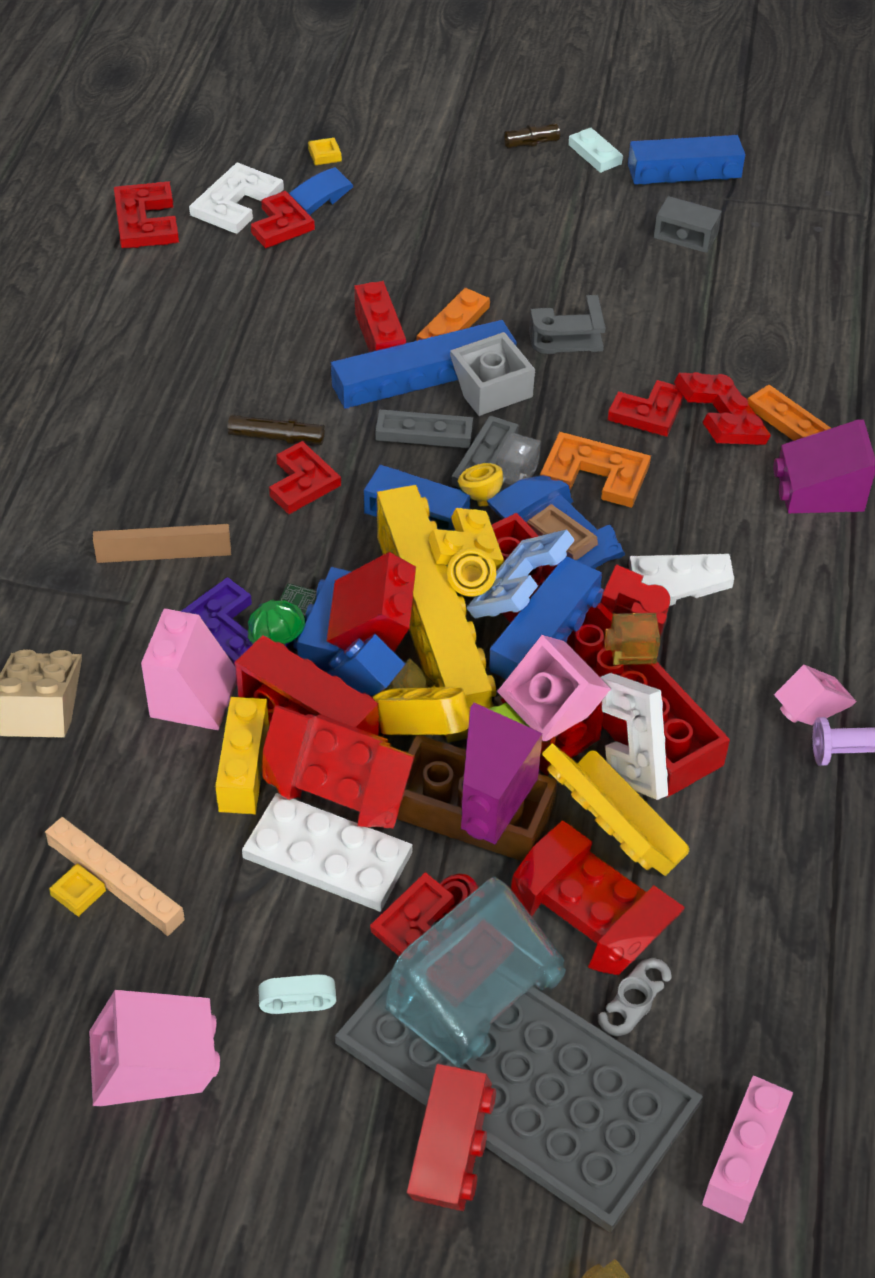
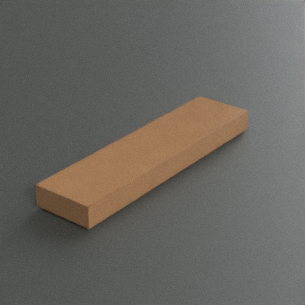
(162, 543)

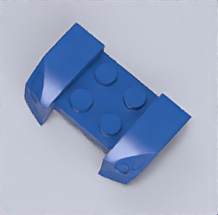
(536, 493)

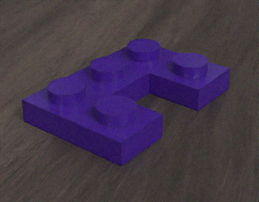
(217, 610)

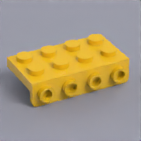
(618, 809)

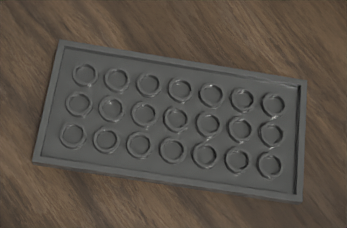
(567, 1103)

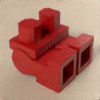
(629, 595)

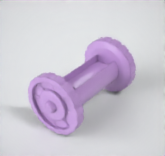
(839, 740)

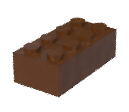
(436, 796)

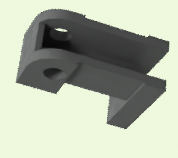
(568, 332)

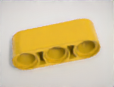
(422, 711)

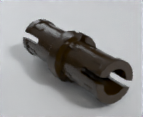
(532, 135)

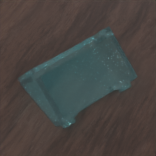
(471, 971)

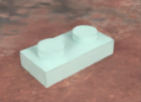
(595, 149)

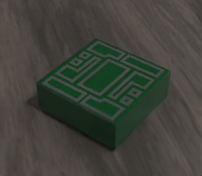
(299, 596)

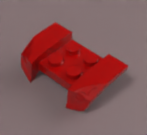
(336, 765)
(592, 898)

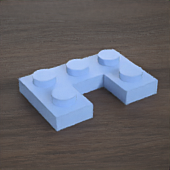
(512, 582)

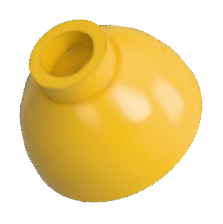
(481, 482)
(471, 572)

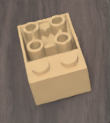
(38, 693)

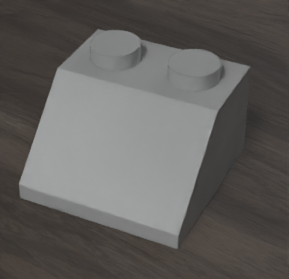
(493, 373)

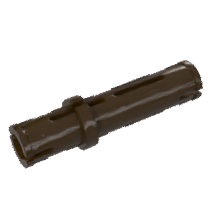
(288, 431)

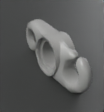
(631, 1012)

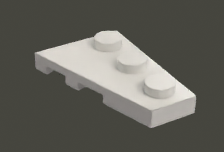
(685, 573)

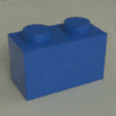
(366, 665)

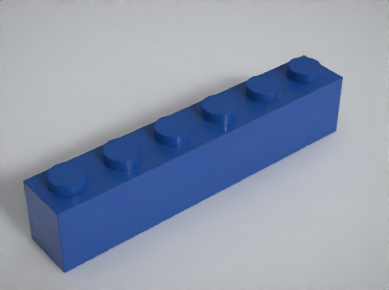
(405, 366)

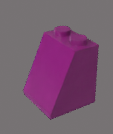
(827, 470)
(498, 771)

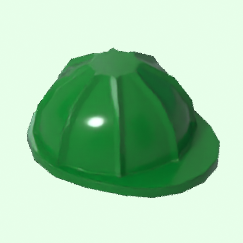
(276, 621)

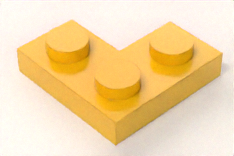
(471, 531)

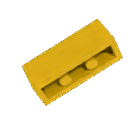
(242, 755)

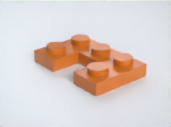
(622, 466)

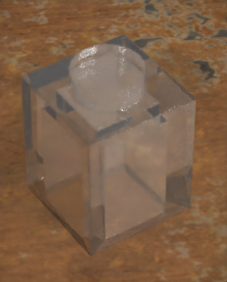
(519, 458)

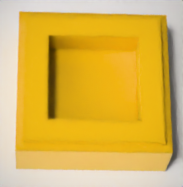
(324, 151)
(77, 889)

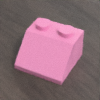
(553, 688)

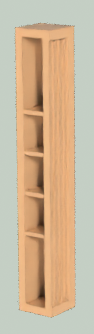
(116, 876)

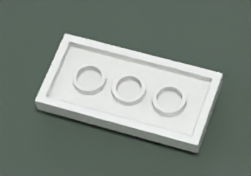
(328, 851)

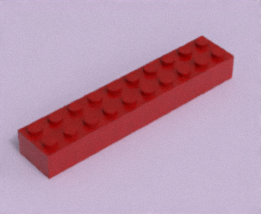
(692, 739)

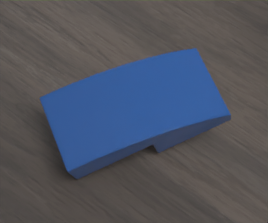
(323, 187)

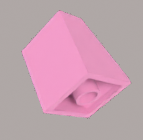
(187, 672)
(151, 1047)

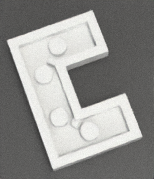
(219, 202)
(644, 760)

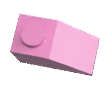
(812, 695)

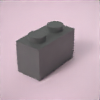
(687, 224)

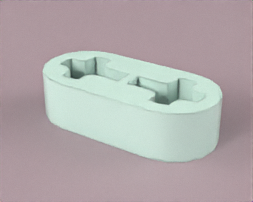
(297, 994)

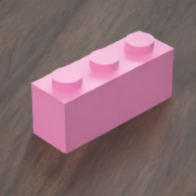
(747, 1149)

